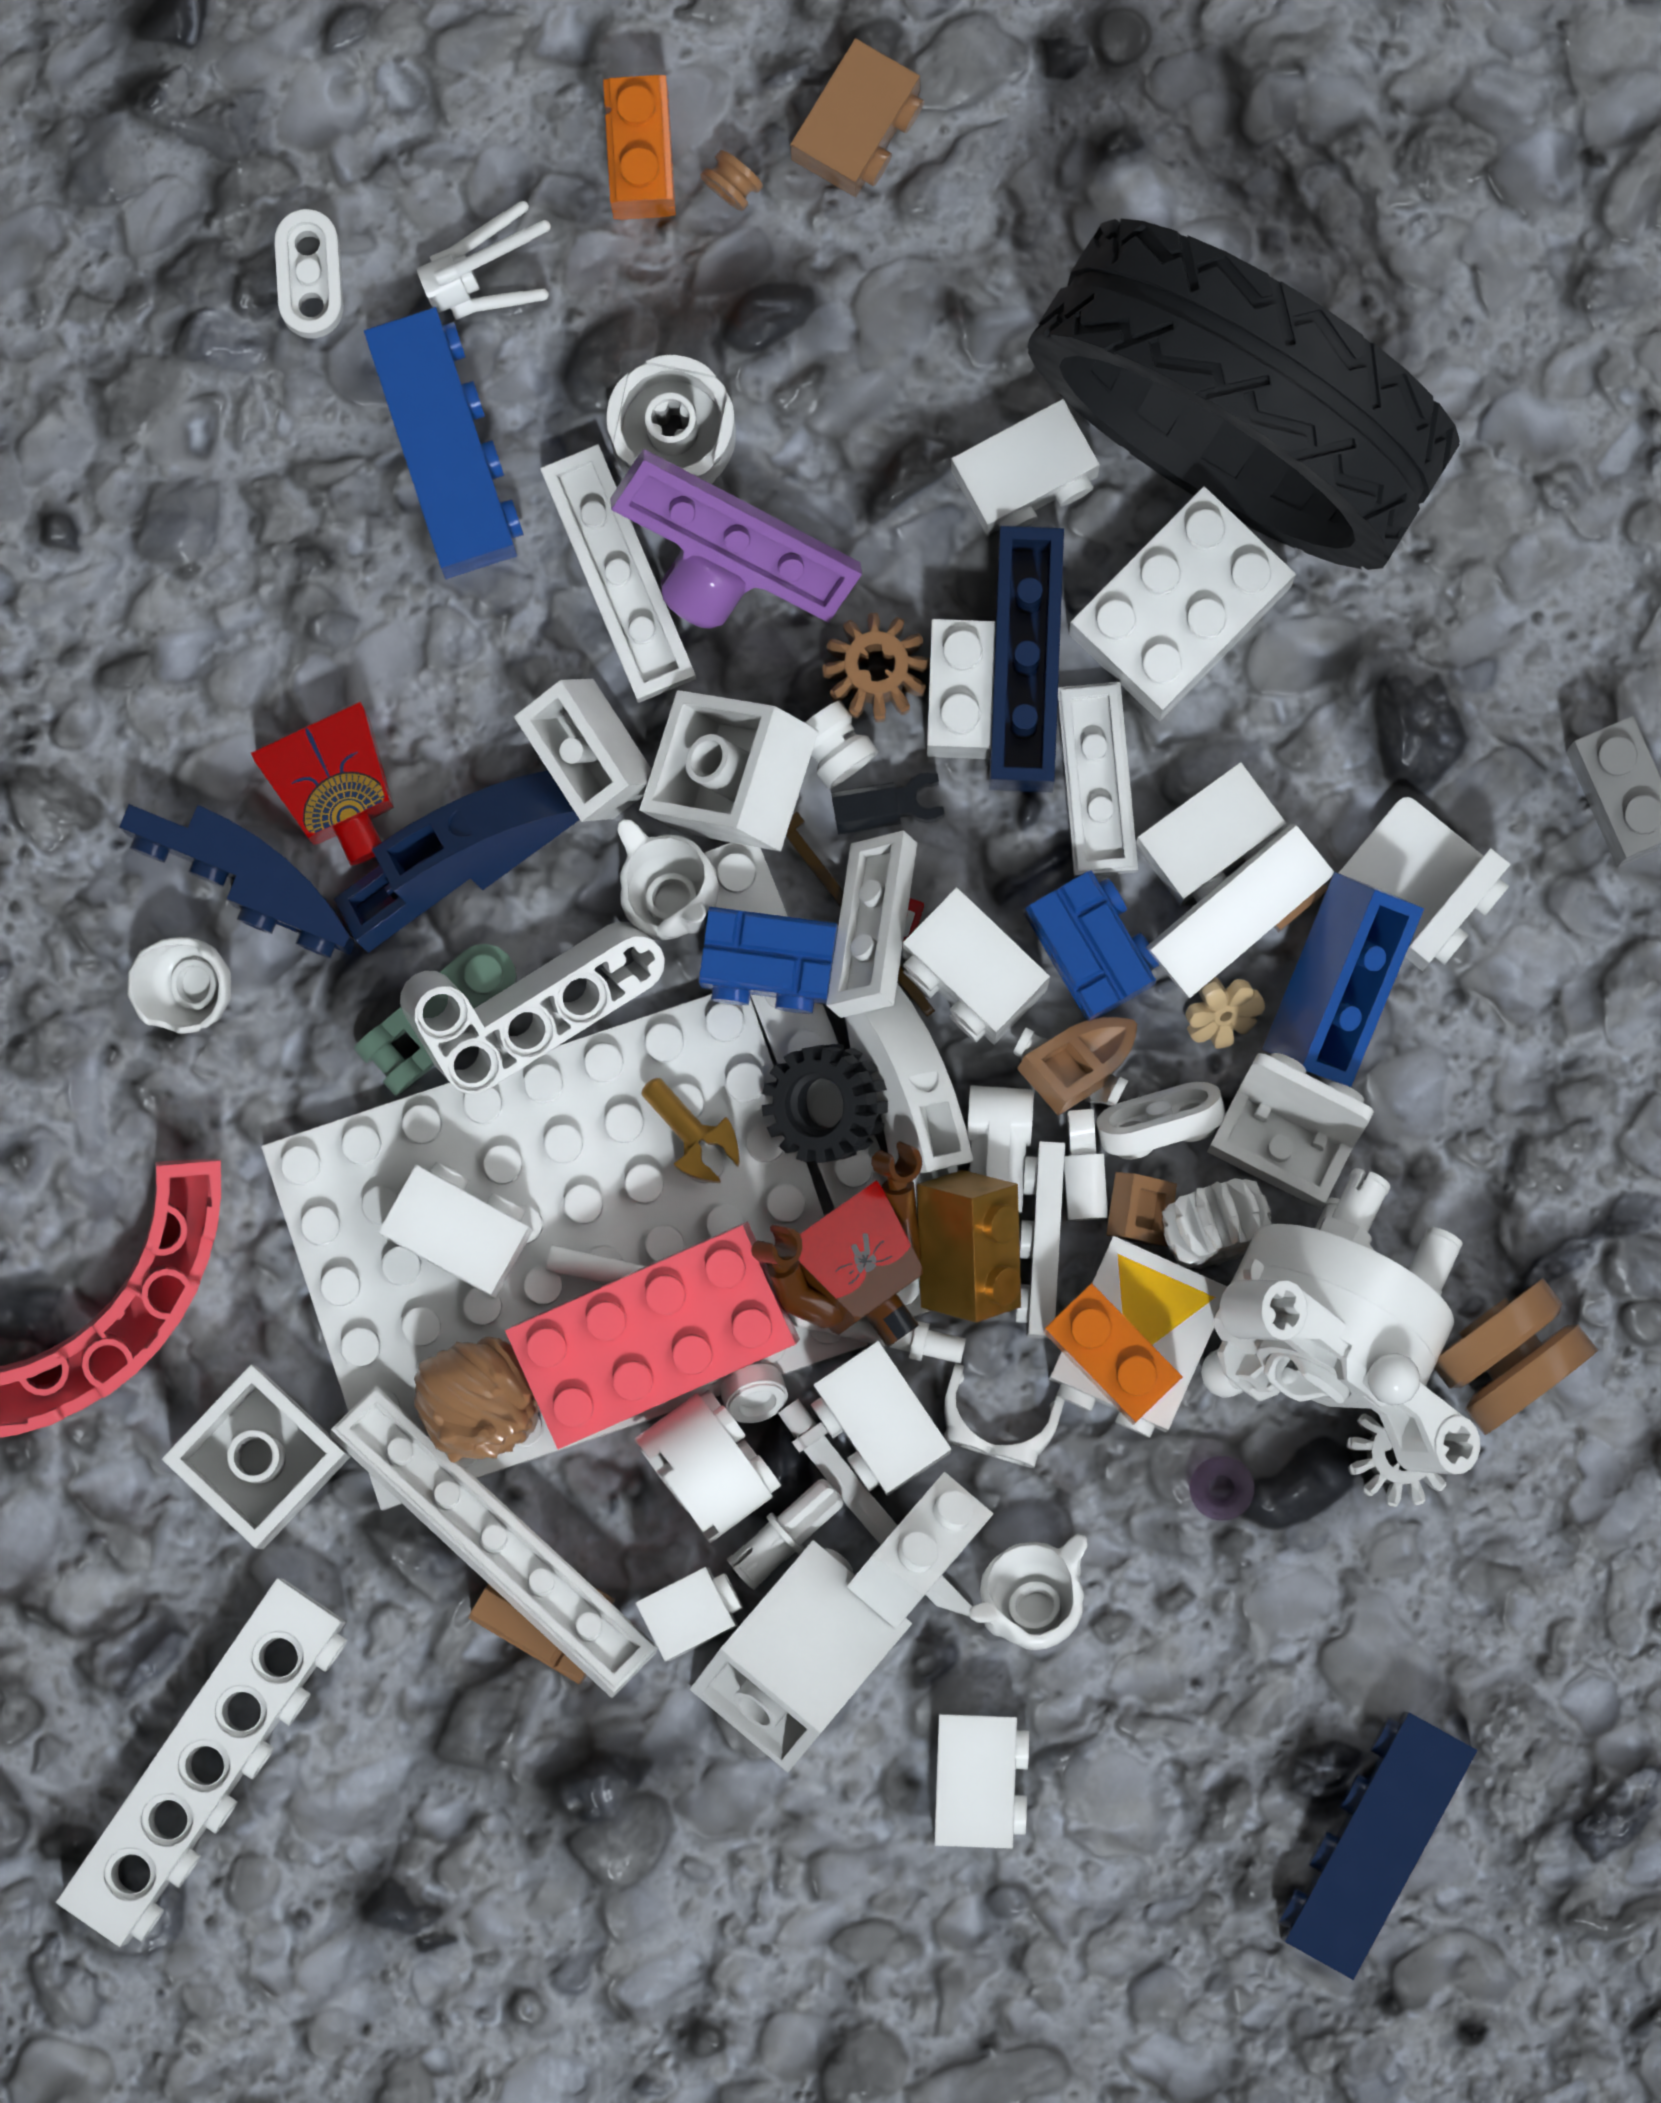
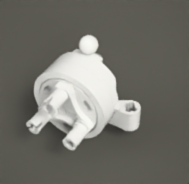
(1346, 1327)

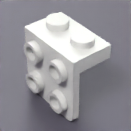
(1432, 868)
(1291, 1128)

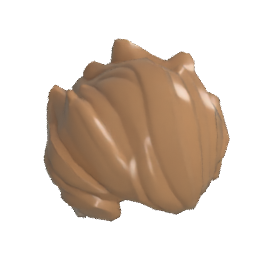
(475, 1400)

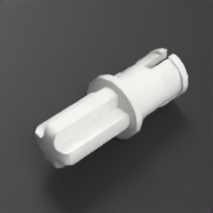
(785, 1533)

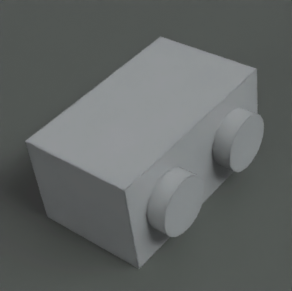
(1620, 788)

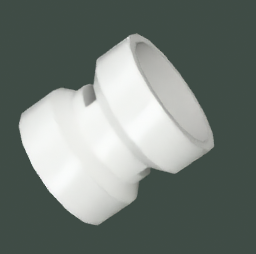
(837, 746)

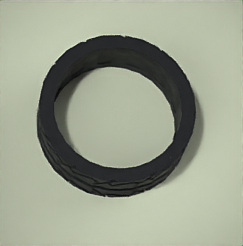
(1244, 392)

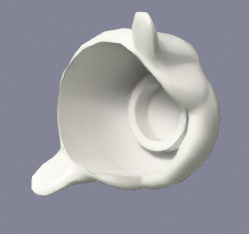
(665, 883)
(1033, 1593)

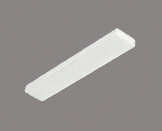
(494, 1542)

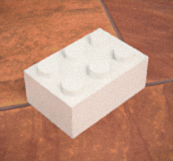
(1181, 603)

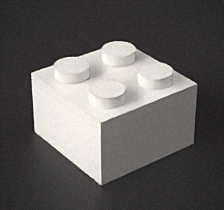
(729, 770)
(973, 968)
(880, 1419)
(256, 1457)

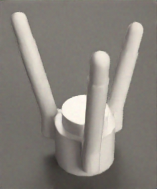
(451, 276)

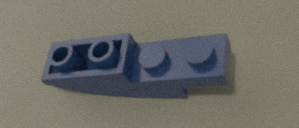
(464, 840)
(264, 883)

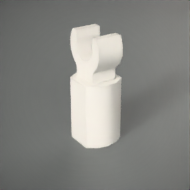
(1084, 1170)

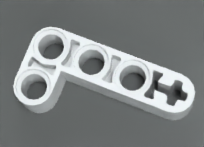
(537, 993)

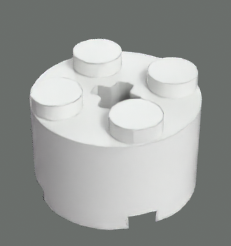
(668, 388)
(704, 1466)

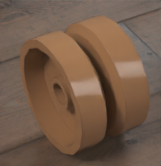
(1513, 1356)

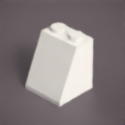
(797, 1657)

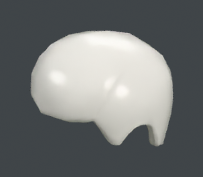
(179, 984)

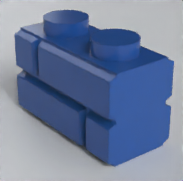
(1091, 945)
(767, 958)

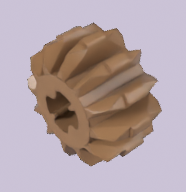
(893, 654)

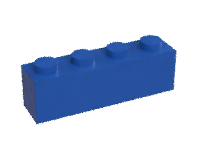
(441, 442)

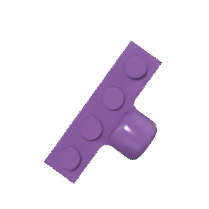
(728, 547)

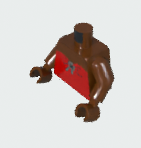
(854, 1255)

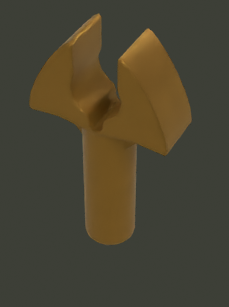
(691, 1131)

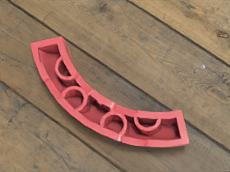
(138, 1316)

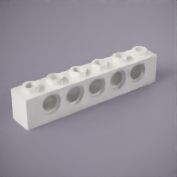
(95, 1889)

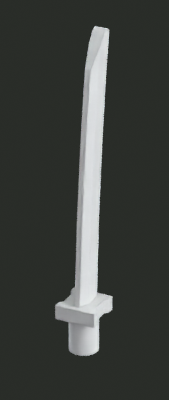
(812, 1440)

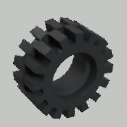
(791, 1109)

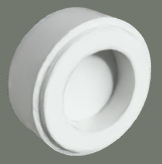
(754, 1393)

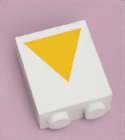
(1168, 1307)

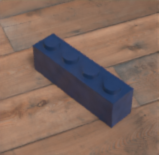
(1026, 659)
(1377, 1844)

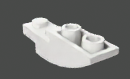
(918, 1091)

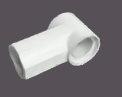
(999, 1132)

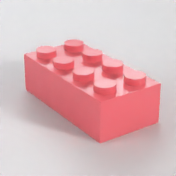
(651, 1336)

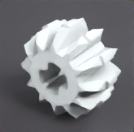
(1215, 1222)
(1385, 1472)

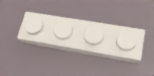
(618, 574)

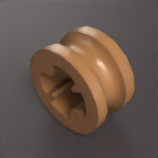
(731, 180)

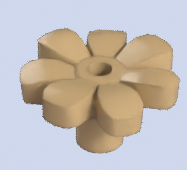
(1224, 1012)

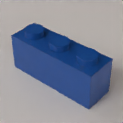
(1343, 978)

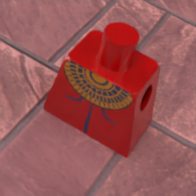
(331, 780)

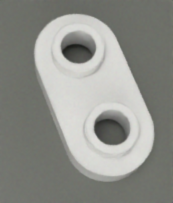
(308, 275)
(1160, 1119)

